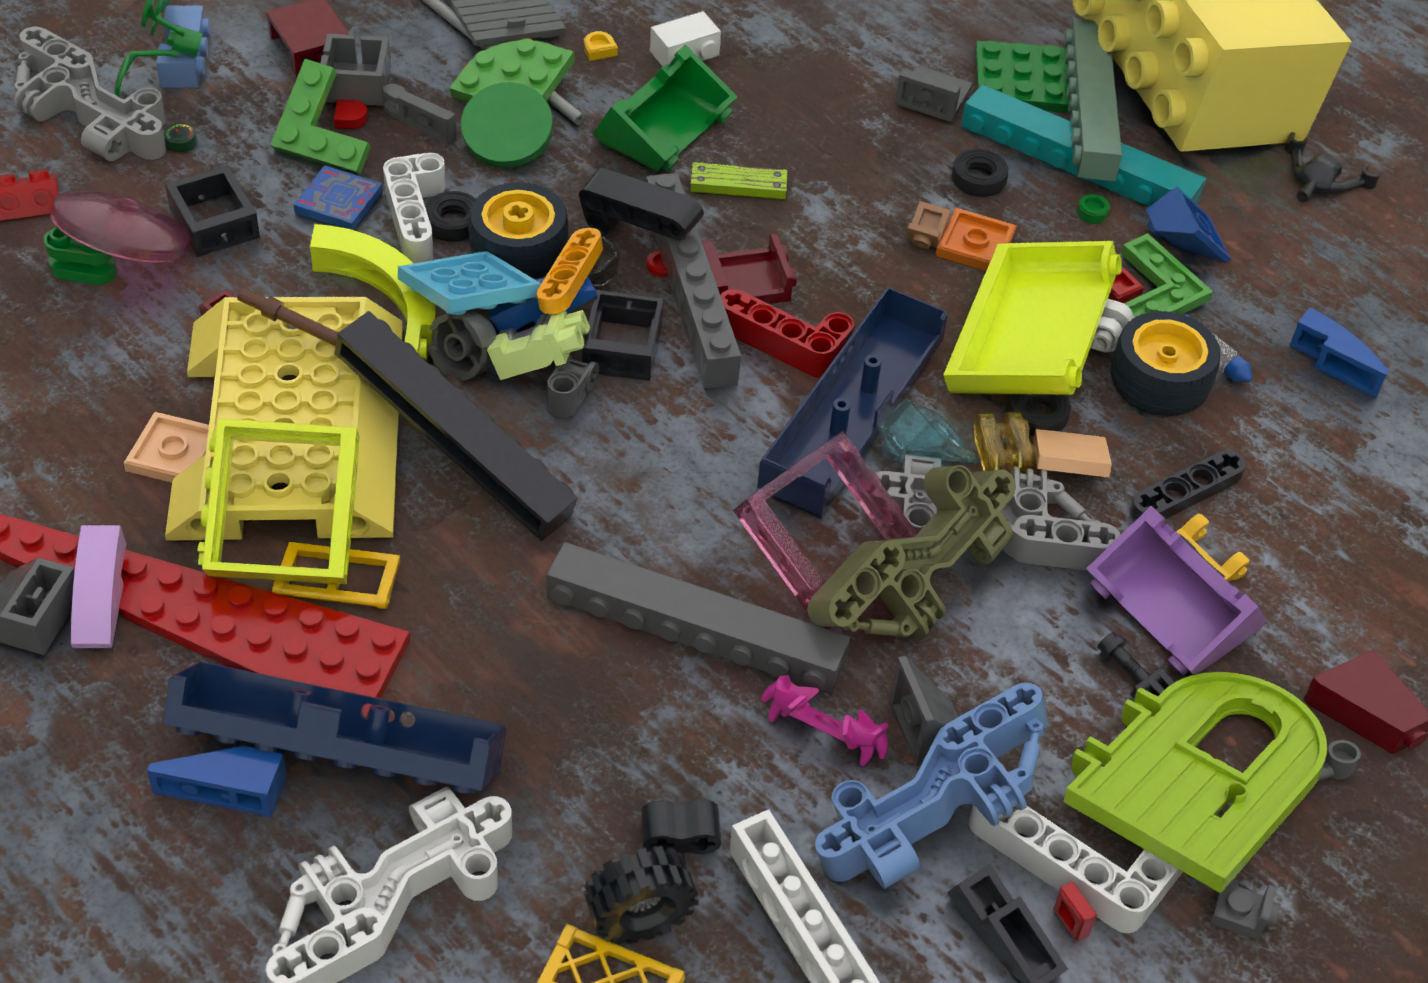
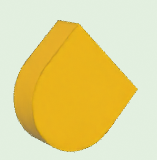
(599, 46)

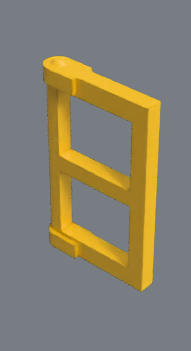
(332, 593)

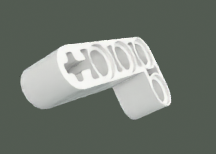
(406, 183)

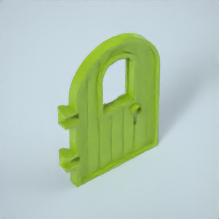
(1169, 792)

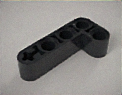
(619, 197)

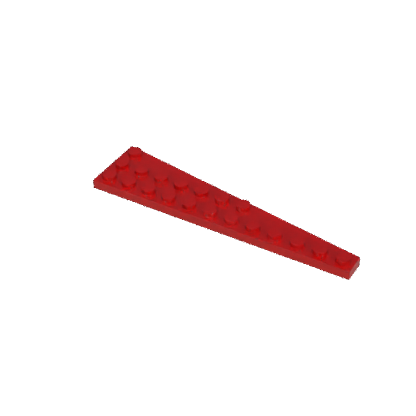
(233, 620)

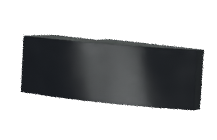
(1007, 927)

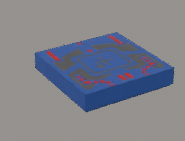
(338, 198)

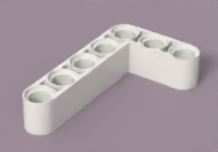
(1079, 865)

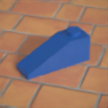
(226, 778)

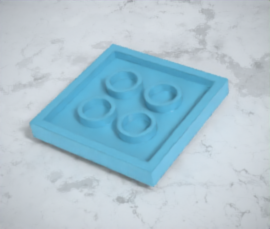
(468, 282)

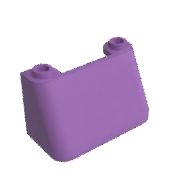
(1175, 594)

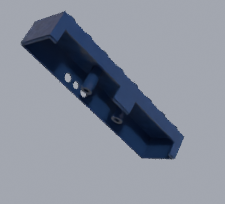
(855, 394)
(331, 725)

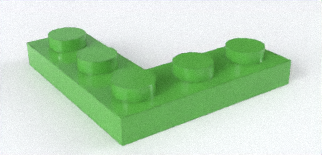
(298, 129)
(1177, 286)

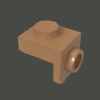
(928, 225)

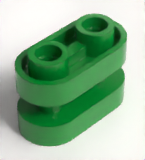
(76, 261)

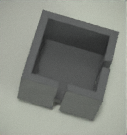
(355, 80)

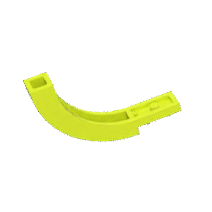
(375, 263)

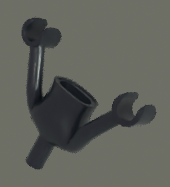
(1321, 172)

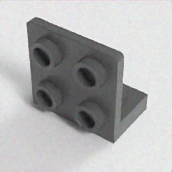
(931, 92)

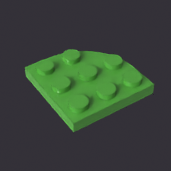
(520, 62)

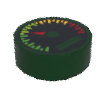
(180, 137)

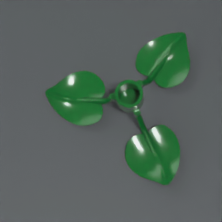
(179, 38)

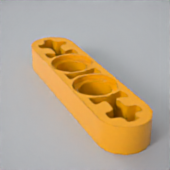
(569, 271)

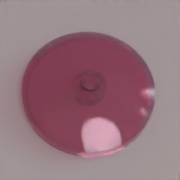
(120, 226)

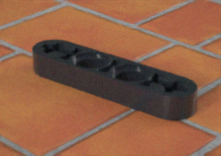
(1191, 490)

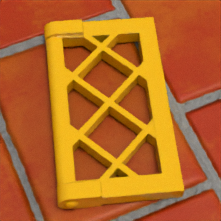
(602, 949)

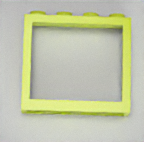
(218, 478)

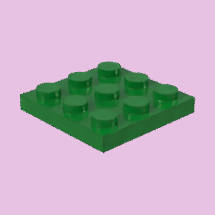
(1024, 72)

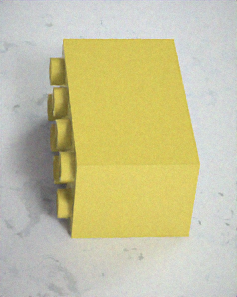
(1223, 66)

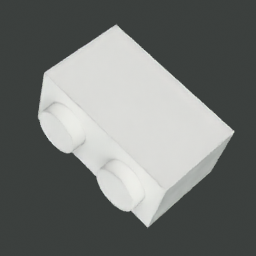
(693, 30)

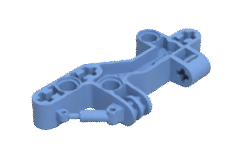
(955, 772)

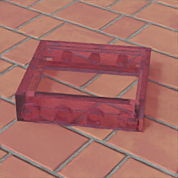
(778, 543)

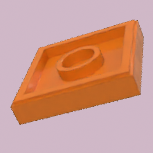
(973, 238)

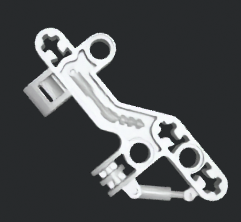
(449, 844)

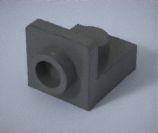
(1245, 910)

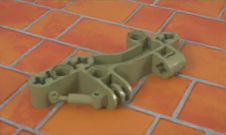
(966, 520)

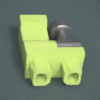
(538, 346)

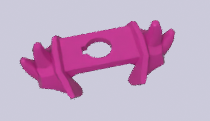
(794, 700)

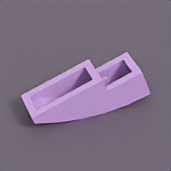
(97, 586)

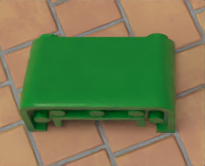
(667, 112)

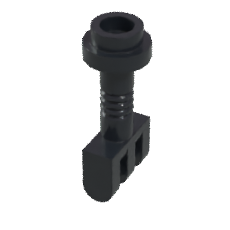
(1113, 647)

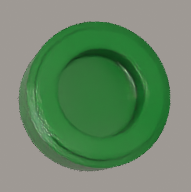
(1093, 209)

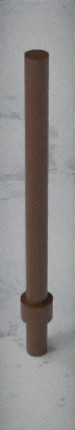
(274, 309)

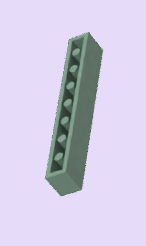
(1092, 103)

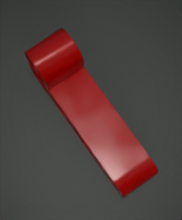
(785, 336)

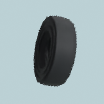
(975, 184)
(448, 202)
(1055, 421)

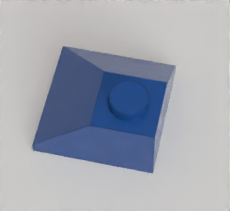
(1186, 225)

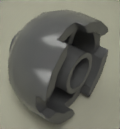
(461, 344)

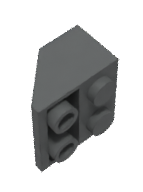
(35, 604)

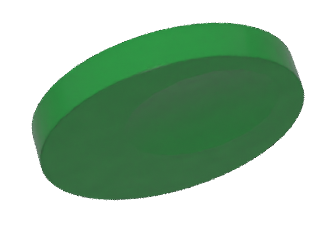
(507, 125)

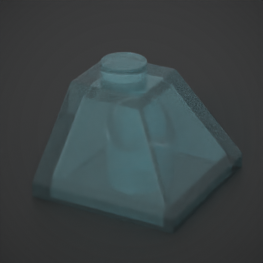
(924, 432)

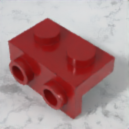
(27, 195)

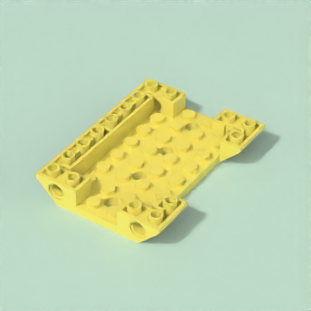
(248, 364)

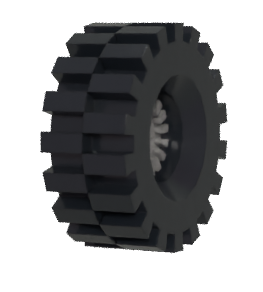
(641, 895)

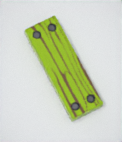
(738, 180)

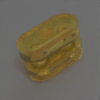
(1015, 438)

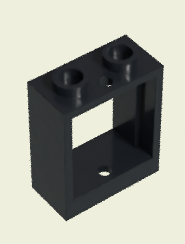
(206, 234)
(618, 357)

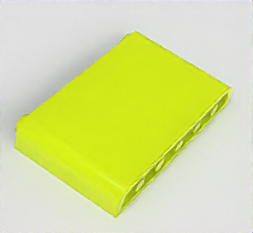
(1033, 319)

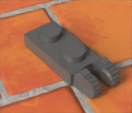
(420, 113)

